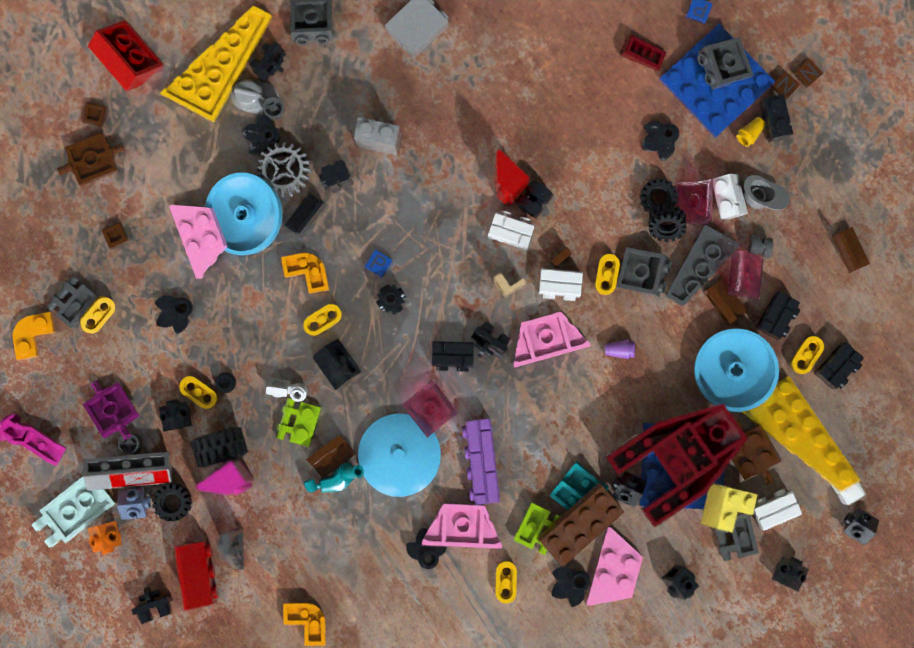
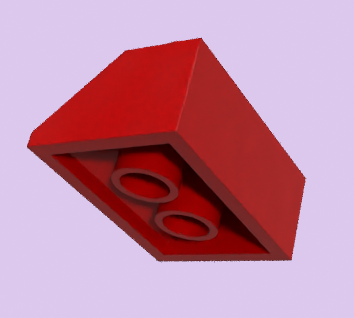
(125, 55)
(509, 179)
(196, 574)

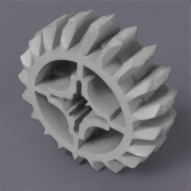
(289, 163)

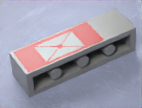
(127, 471)

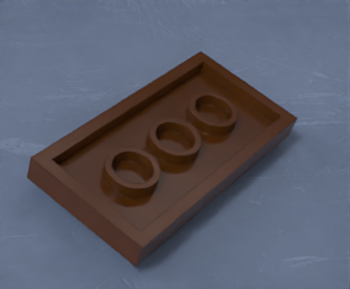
(580, 525)

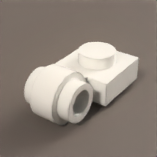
(281, 388)

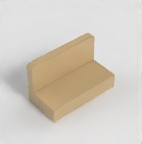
(504, 287)

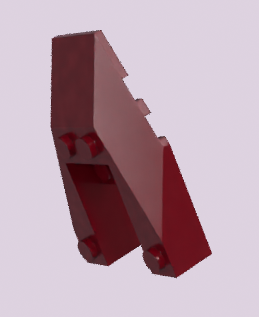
(692, 451)

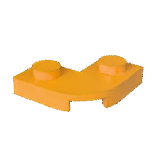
(310, 266)
(25, 332)
(309, 616)

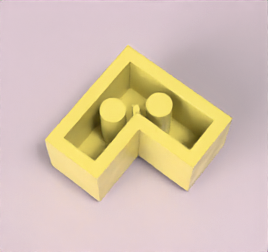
(723, 505)

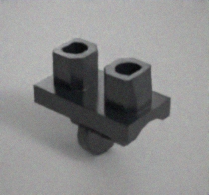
(269, 63)
(489, 344)
(143, 611)

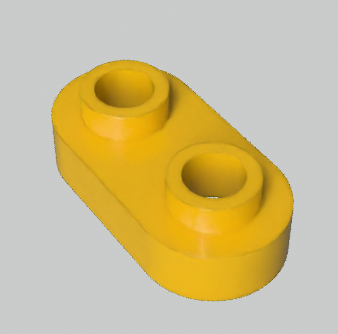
(608, 275)
(99, 315)
(322, 319)
(806, 355)
(199, 392)
(506, 581)

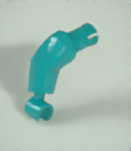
(337, 481)

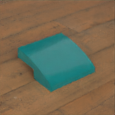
(575, 485)

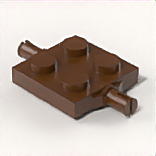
(91, 159)
(756, 454)

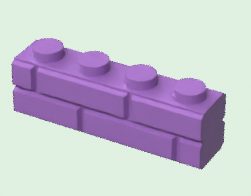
(482, 461)

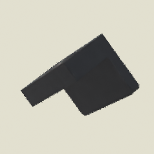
(305, 215)
(336, 364)

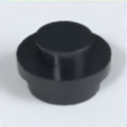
(225, 382)

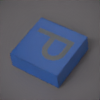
(699, 10)
(378, 263)

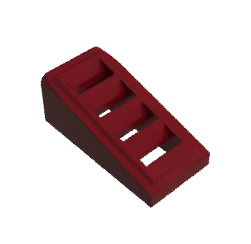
(633, 56)

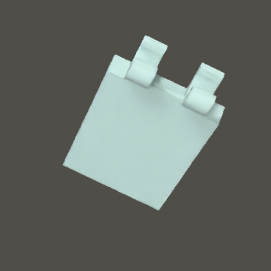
(73, 512)

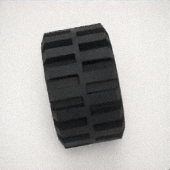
(219, 447)

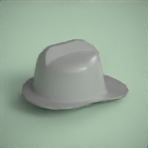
(251, 94)
(763, 193)

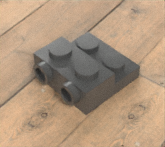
(311, 21)
(724, 63)
(644, 272)

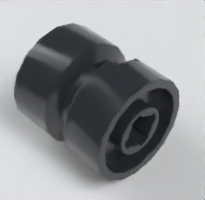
(539, 194)

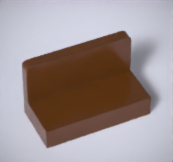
(850, 249)
(727, 306)
(331, 456)

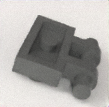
(76, 306)
(743, 539)

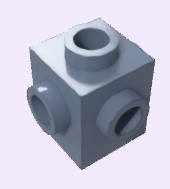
(133, 503)

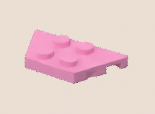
(200, 236)
(546, 339)
(462, 527)
(615, 570)

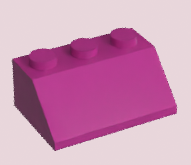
(228, 480)

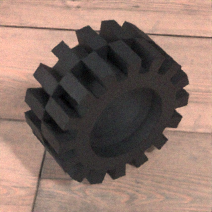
(658, 184)
(665, 214)
(159, 502)

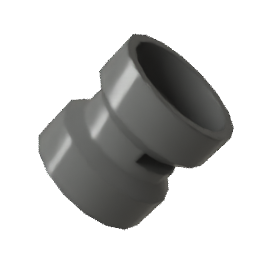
(272, 105)
(760, 246)
(126, 446)

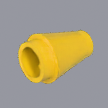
(750, 132)

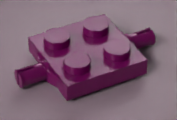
(111, 410)

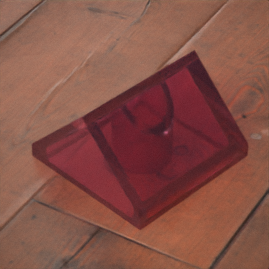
(696, 201)
(745, 275)
(430, 408)

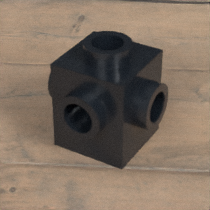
(391, 307)
(175, 415)
(628, 488)
(860, 526)
(790, 573)
(680, 582)

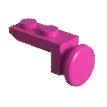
(30, 438)

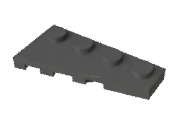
(702, 261)
(232, 548)

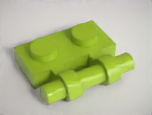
(305, 422)
(532, 525)

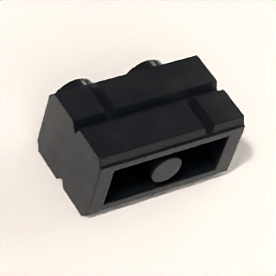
(776, 118)
(335, 177)
(778, 316)
(452, 355)
(839, 366)

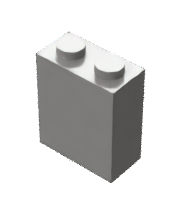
(417, 26)
(377, 136)

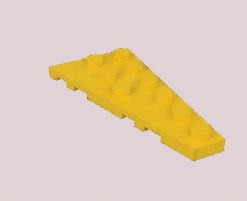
(216, 71)
(797, 428)

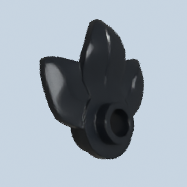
(258, 134)
(657, 139)
(171, 313)
(418, 551)
(567, 587)

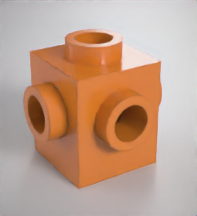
(104, 537)

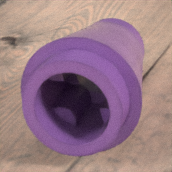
(621, 349)

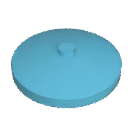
(246, 212)
(736, 370)
(398, 455)

